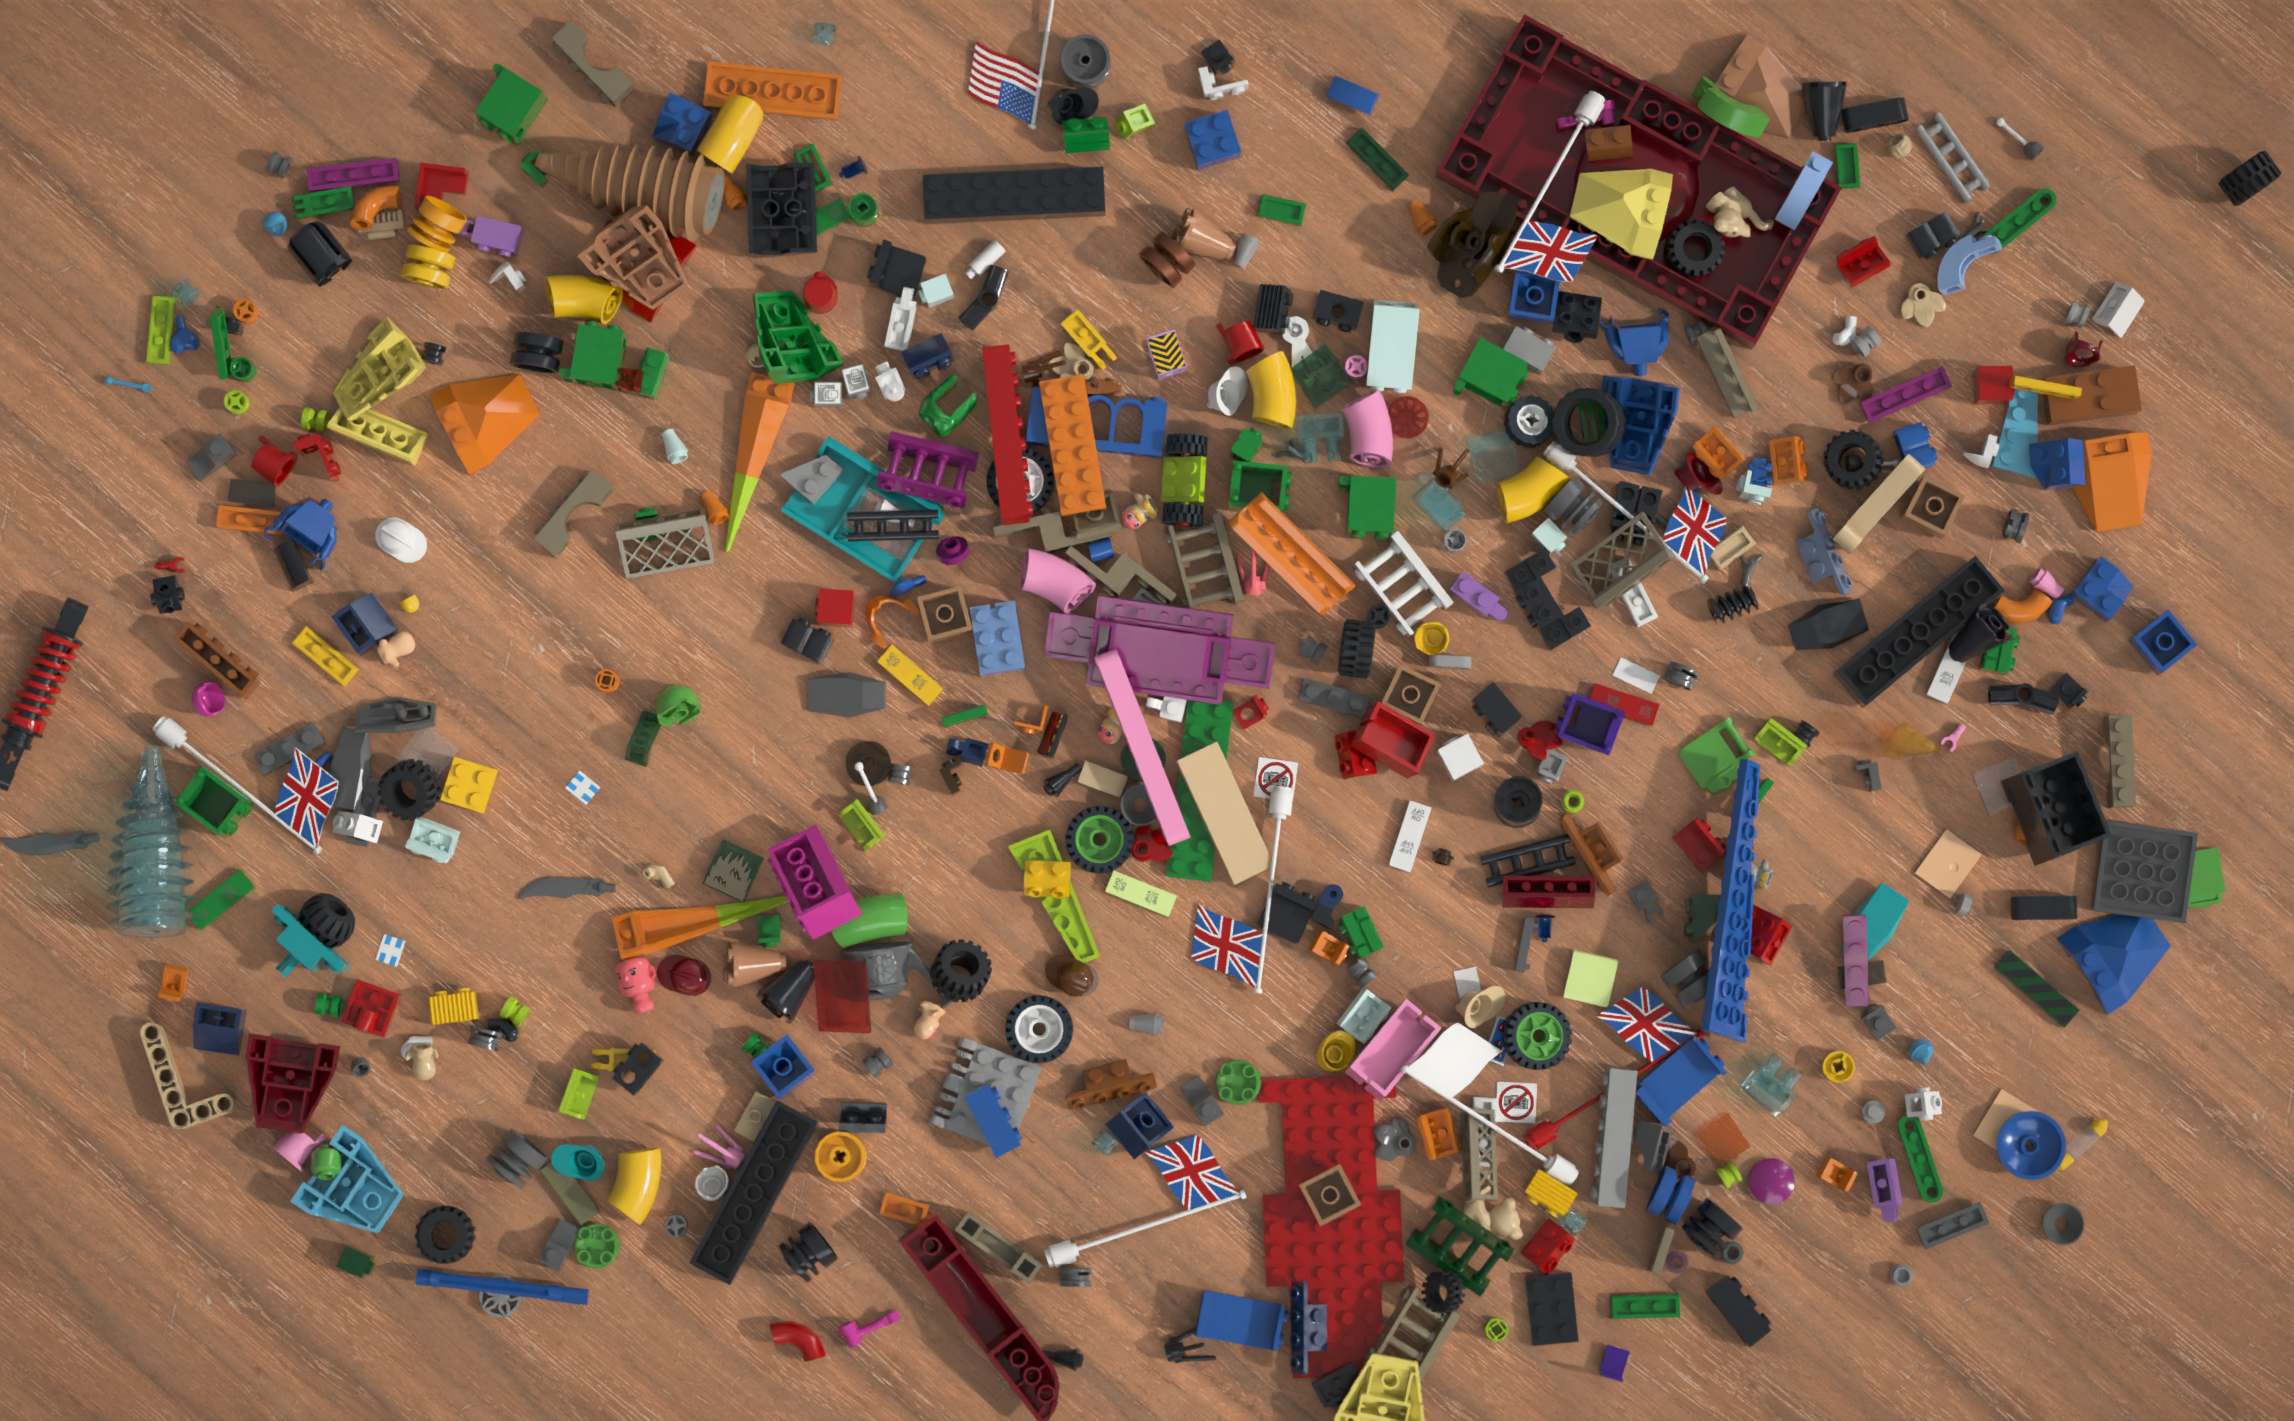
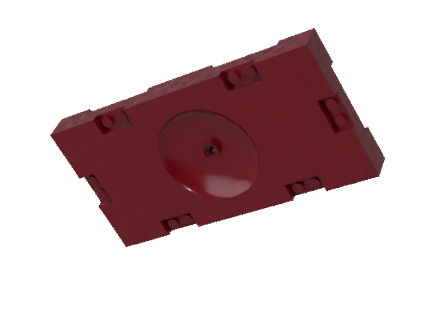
(1516, 141)

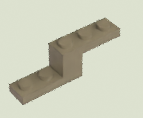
(1051, 531)
(1120, 575)

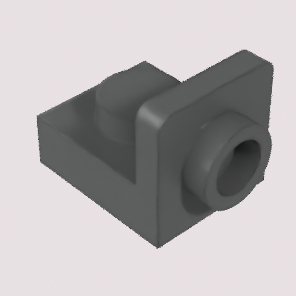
(1872, 777)
(1878, 1021)

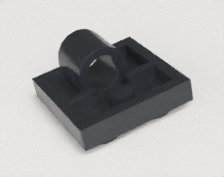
(1577, 316)

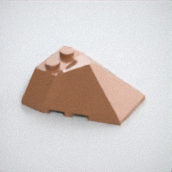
(1761, 80)
(636, 257)

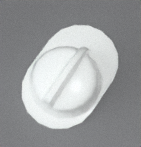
(1228, 391)
(401, 540)

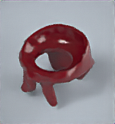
(2075, 345)

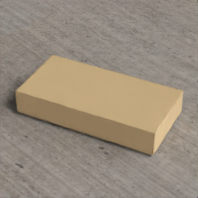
(1732, 548)
(1102, 779)

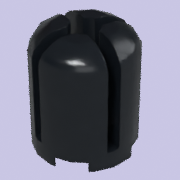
(318, 252)

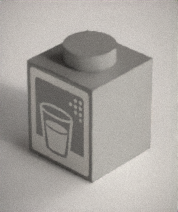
(856, 382)
(827, 394)

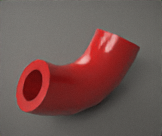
(799, 1336)

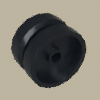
(536, 352)

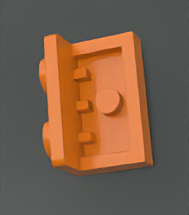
(1718, 453)
(1438, 1134)

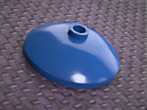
(2046, 1140)

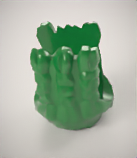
(940, 422)

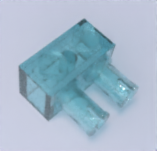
(1317, 428)
(1439, 504)
(1768, 1089)

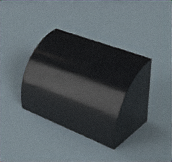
(293, 565)

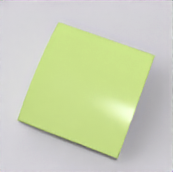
(1590, 978)

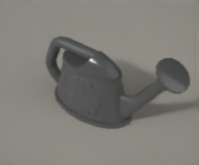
(889, 968)

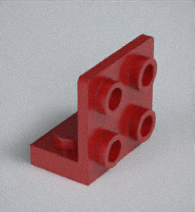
(1700, 844)
(1767, 934)

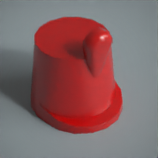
(820, 294)
(1241, 341)
(273, 463)

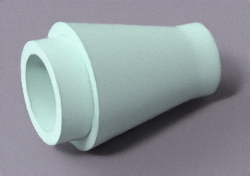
(674, 448)

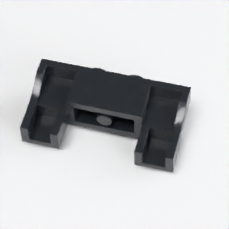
(1540, 604)

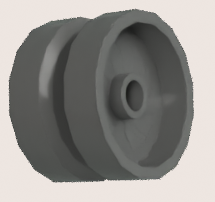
(1080, 49)

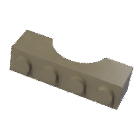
(611, 83)
(591, 490)
(2121, 758)
(998, 1247)

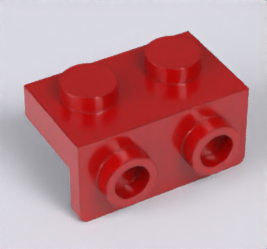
(1862, 261)
(1351, 761)
(1548, 1246)

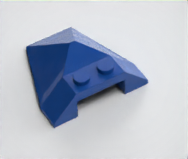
(1649, 416)
(2115, 955)

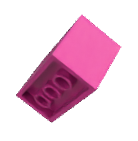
(813, 882)

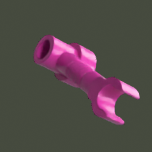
(1606, 116)
(853, 1334)

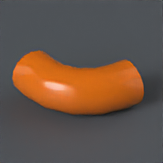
(372, 203)
(2024, 610)

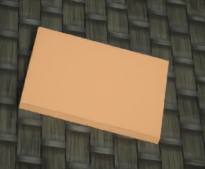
(1948, 863)
(1999, 1112)

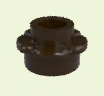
(1442, 857)

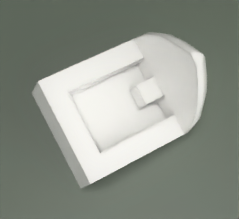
(515, 277)
(1989, 449)

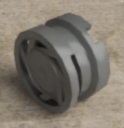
(2015, 525)
(1681, 675)
(483, 1040)
(1075, 1277)

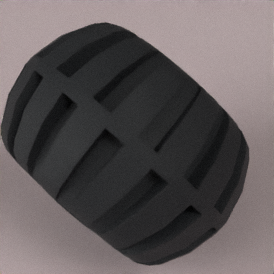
(327, 919)

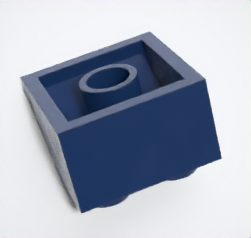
(1139, 1125)

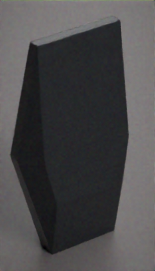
(1828, 625)

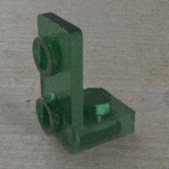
(642, 739)

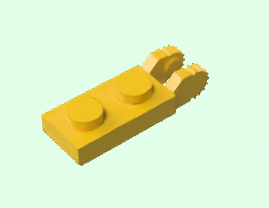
(1087, 337)
(616, 1056)

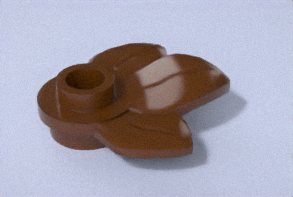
(1851, 385)
(1676, 1155)

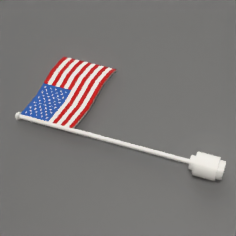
(1008, 81)

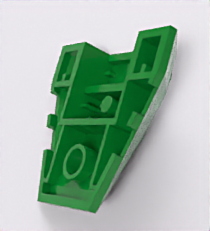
(790, 341)

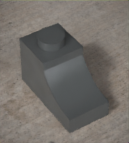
(211, 457)
(1202, 1100)
(1654, 1144)
(559, 1245)

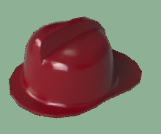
(1696, 475)
(684, 975)

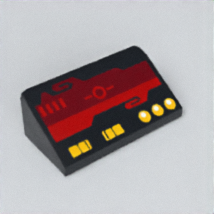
(1052, 734)

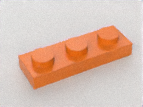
(246, 519)

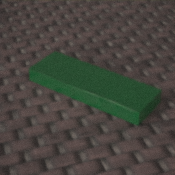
(1377, 159)

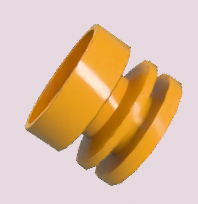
(438, 221)

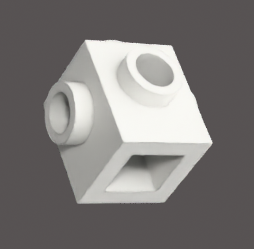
(1923, 1104)

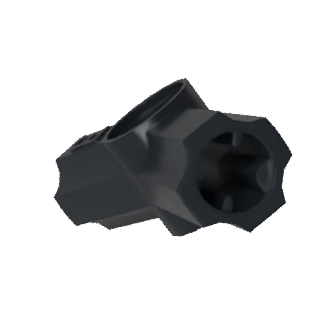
(977, 310)
(2009, 695)

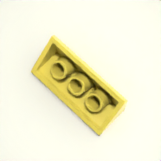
(381, 434)

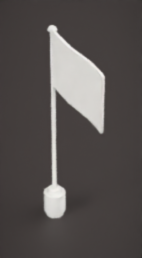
(1453, 1065)

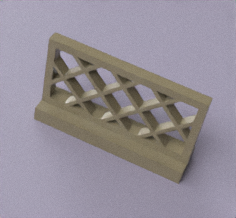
(657, 526)
(1635, 575)

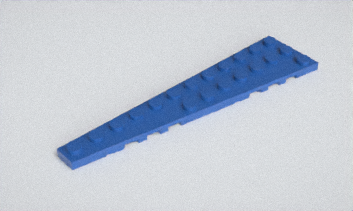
(1733, 930)

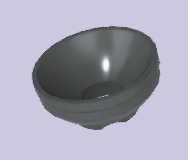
(1126, 806)
(2074, 1227)

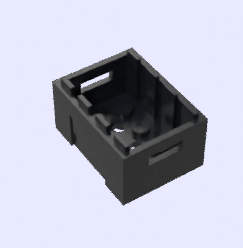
(2069, 802)

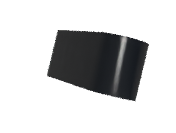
(1874, 115)
(2044, 908)

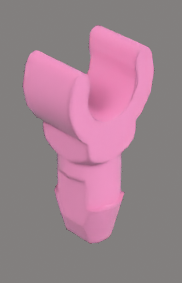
(1953, 737)

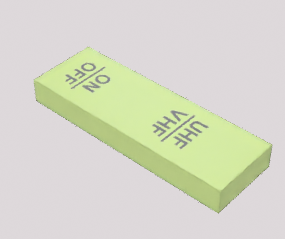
(1141, 893)

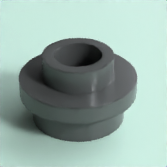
(1738, 1253)

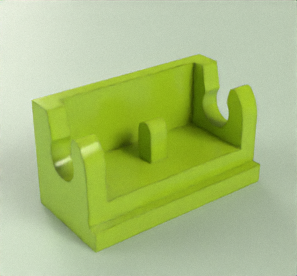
(1780, 742)
(861, 825)
(579, 1093)

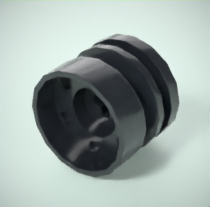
(1513, 789)
(1711, 1228)
(808, 1252)

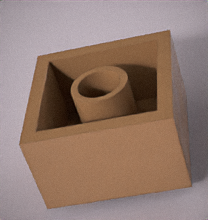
(1932, 507)
(945, 614)
(1411, 694)
(1329, 1195)

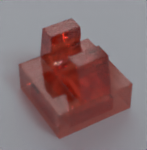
(630, 380)

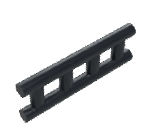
(903, 534)
(1536, 847)

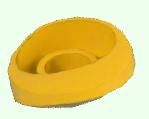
(1336, 1051)

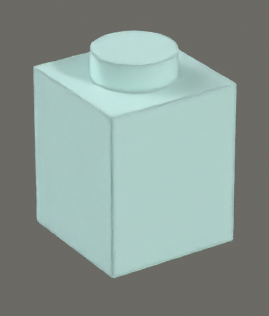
(936, 291)
(1549, 537)

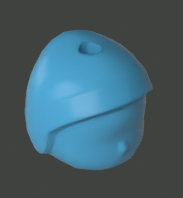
(275, 223)
(1921, 1051)

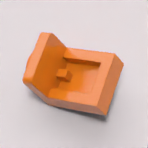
(1329, 947)
(173, 983)
(1837, 1174)

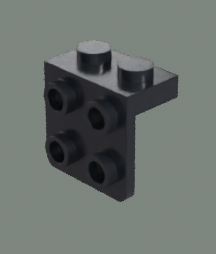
(895, 269)
(1289, 912)

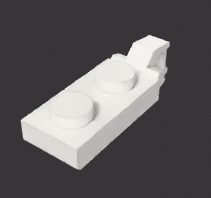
(901, 321)

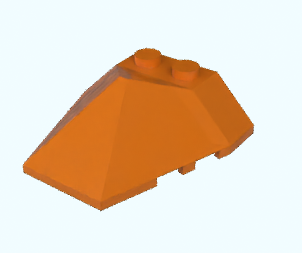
(484, 416)

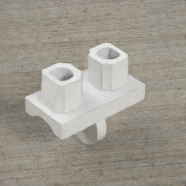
(889, 382)

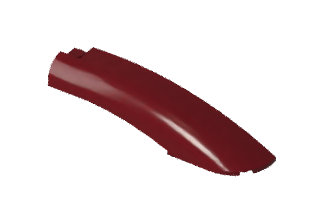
(984, 1315)

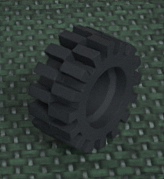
(1453, 1288)

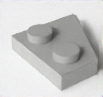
(813, 477)

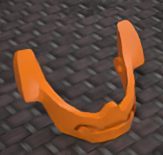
(875, 604)

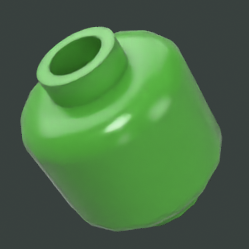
(326, 1162)

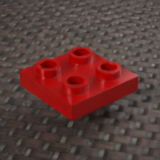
(370, 1008)

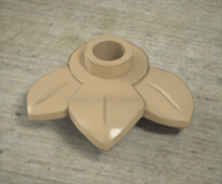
(1923, 308)
(1074, 359)

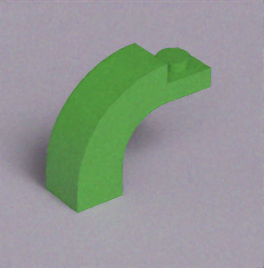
(1727, 111)

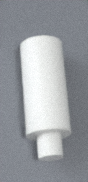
(985, 259)

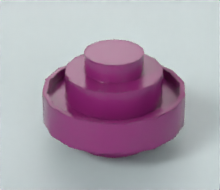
(952, 550)

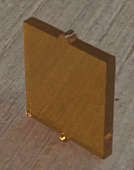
(1723, 1140)

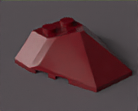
(288, 1080)

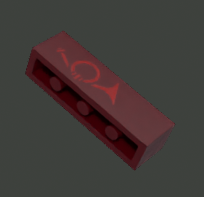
(1548, 891)

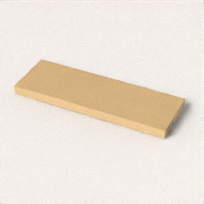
(1224, 813)

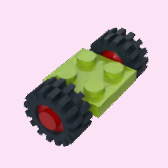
(1184, 480)

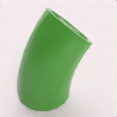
(881, 918)

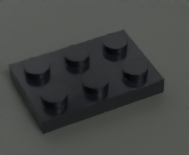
(1551, 1309)

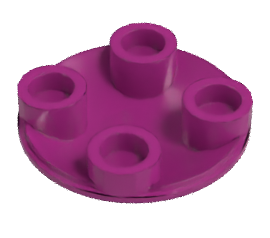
(1771, 1181)

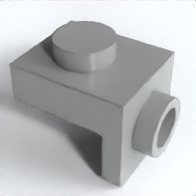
(1551, 767)

